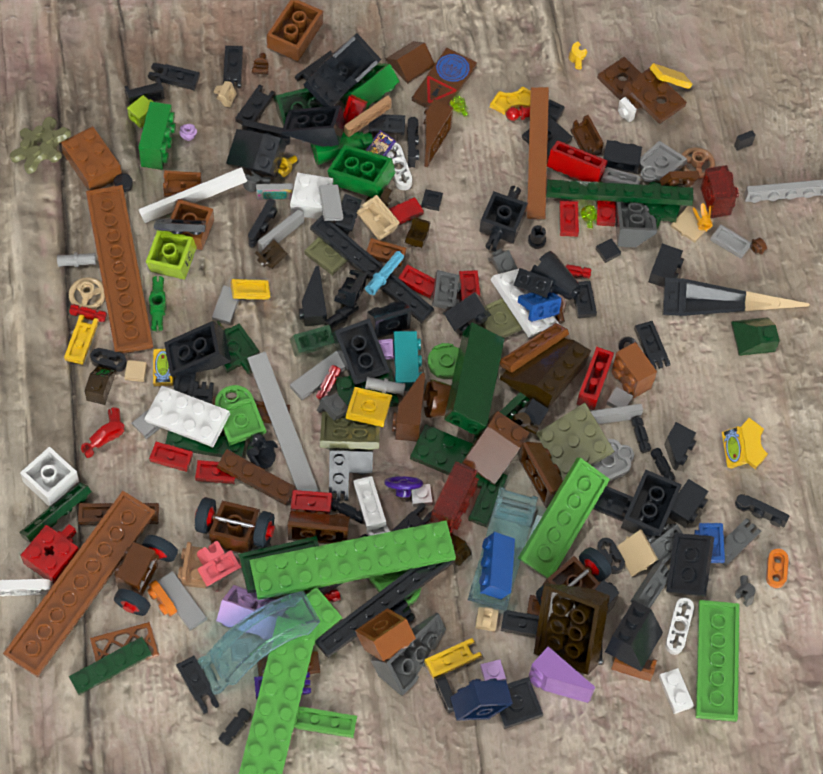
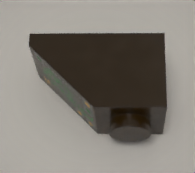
(99, 385)

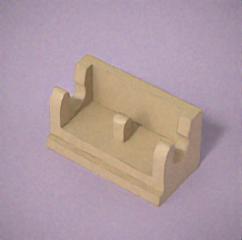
(378, 218)

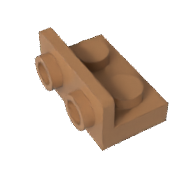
(188, 573)

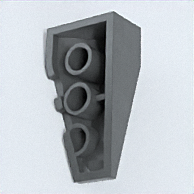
(633, 224)
(403, 668)

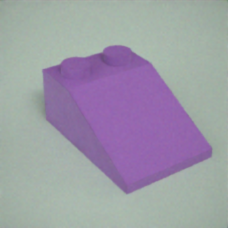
(558, 677)

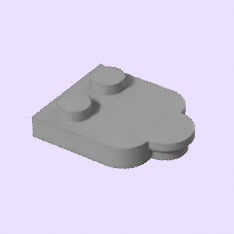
(660, 161)
(617, 463)

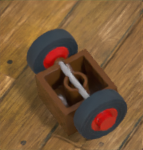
(234, 525)
(137, 571)
(583, 573)

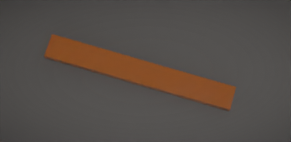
(538, 153)

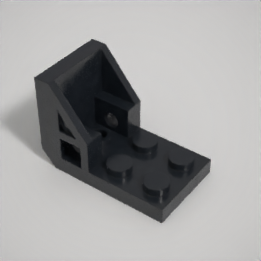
(342, 70)

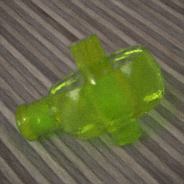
(459, 105)
(589, 214)

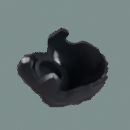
(261, 451)

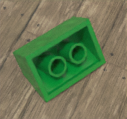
(373, 84)

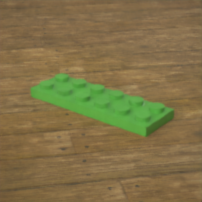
(563, 518)
(717, 661)

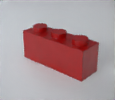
(576, 163)
(595, 378)

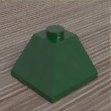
(755, 336)

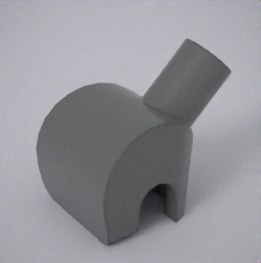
(255, 179)
(745, 590)

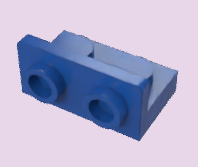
(540, 306)
(716, 531)

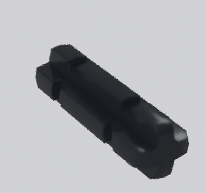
(641, 434)
(662, 464)
(347, 510)
(234, 726)

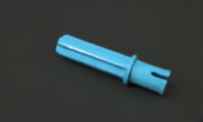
(380, 278)

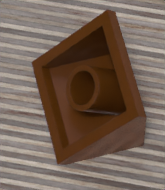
(411, 61)

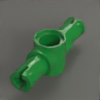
(157, 295)

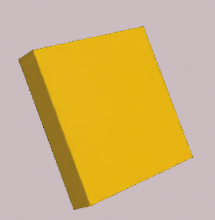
(368, 407)

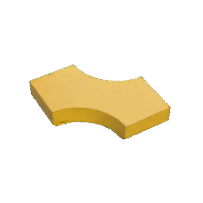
(503, 100)
(752, 440)

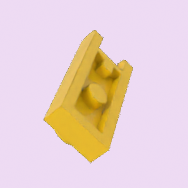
(80, 341)
(451, 659)

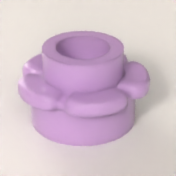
(188, 135)

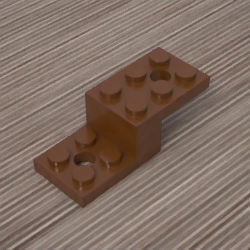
(642, 90)

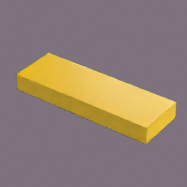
(671, 76)

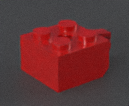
(39, 552)

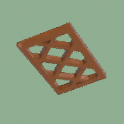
(130, 631)

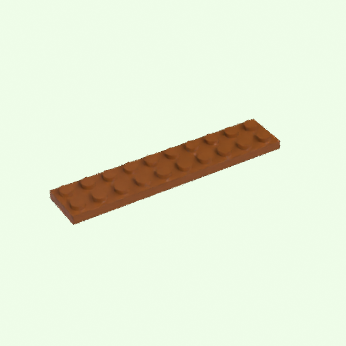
(119, 270)
(79, 584)

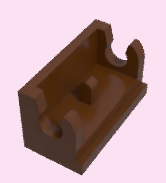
(587, 136)

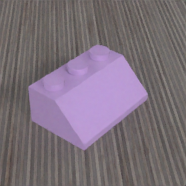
(238, 605)

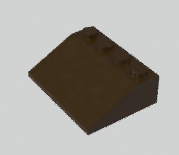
(549, 372)
(572, 624)

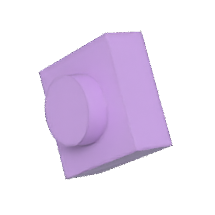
(387, 347)
(492, 670)

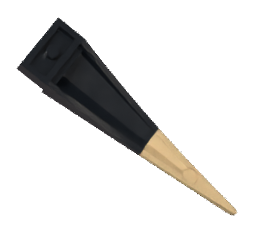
(692, 297)

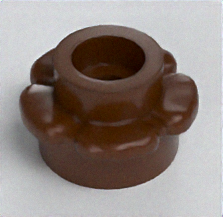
(758, 246)

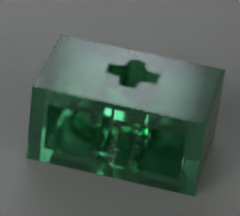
(312, 340)

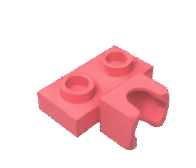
(216, 563)

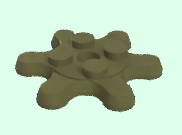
(49, 141)

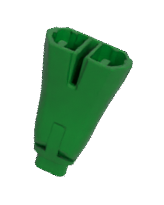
(328, 153)

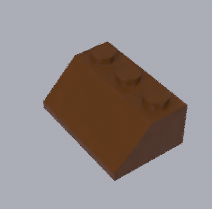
(540, 470)
(326, 527)

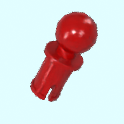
(513, 113)

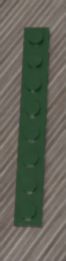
(619, 192)

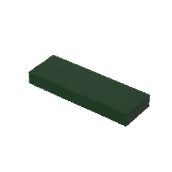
(485, 501)

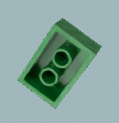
(157, 135)
(361, 171)

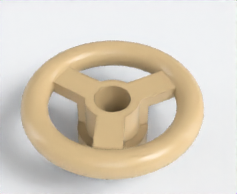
(84, 285)

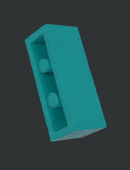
(407, 358)

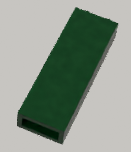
(474, 379)

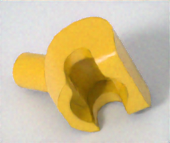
(576, 55)
(286, 165)

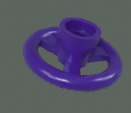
(403, 485)

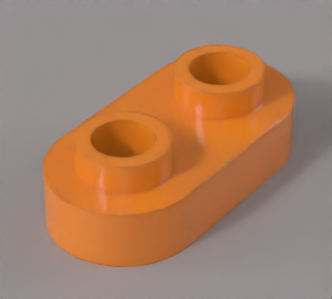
(777, 570)
(166, 605)

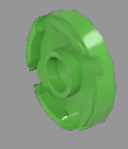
(443, 360)

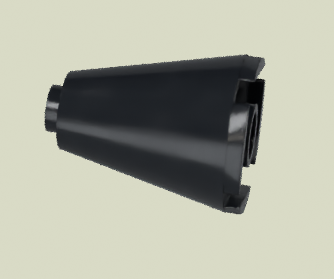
(563, 280)

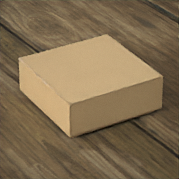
(135, 371)

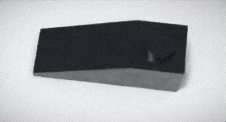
(313, 303)

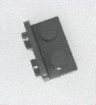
(445, 290)
(663, 544)

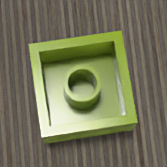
(171, 254)

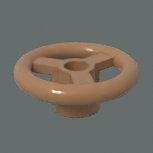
(698, 159)

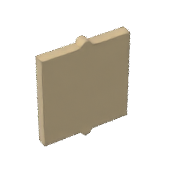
(687, 224)
(637, 553)

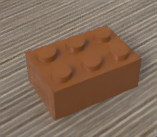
(295, 29)
(91, 159)

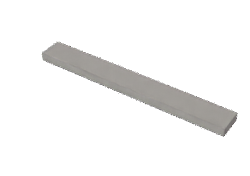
(282, 423)

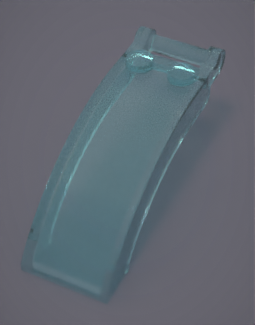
(512, 523)
(256, 637)

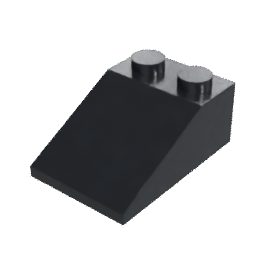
(315, 125)
(256, 152)
(198, 350)
(360, 351)

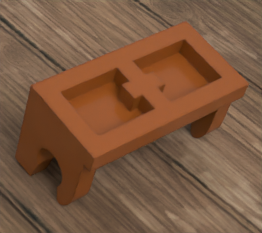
(180, 181)
(646, 673)

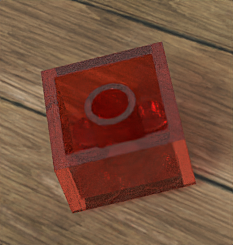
(719, 191)

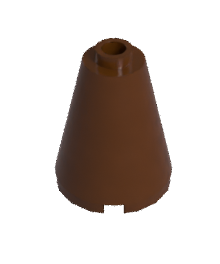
(436, 396)

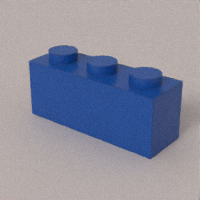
(497, 565)

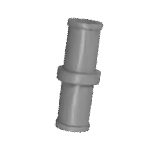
(76, 259)
(385, 386)

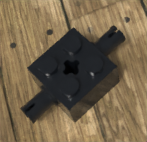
(503, 217)

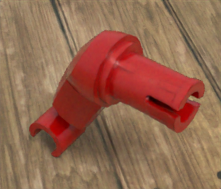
(105, 433)

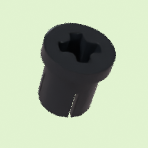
(537, 237)

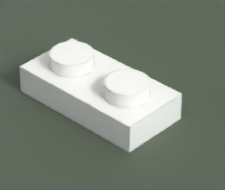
(676, 691)

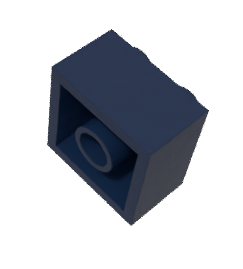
(481, 699)

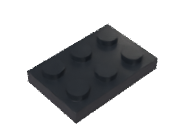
(690, 564)

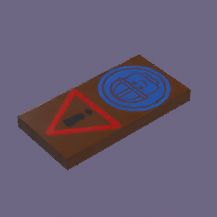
(444, 78)

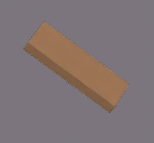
(368, 116)

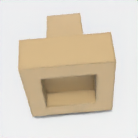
(226, 93)
(486, 619)

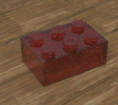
(455, 496)

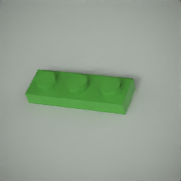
(325, 722)

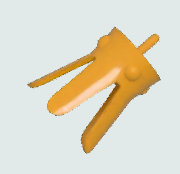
(705, 222)

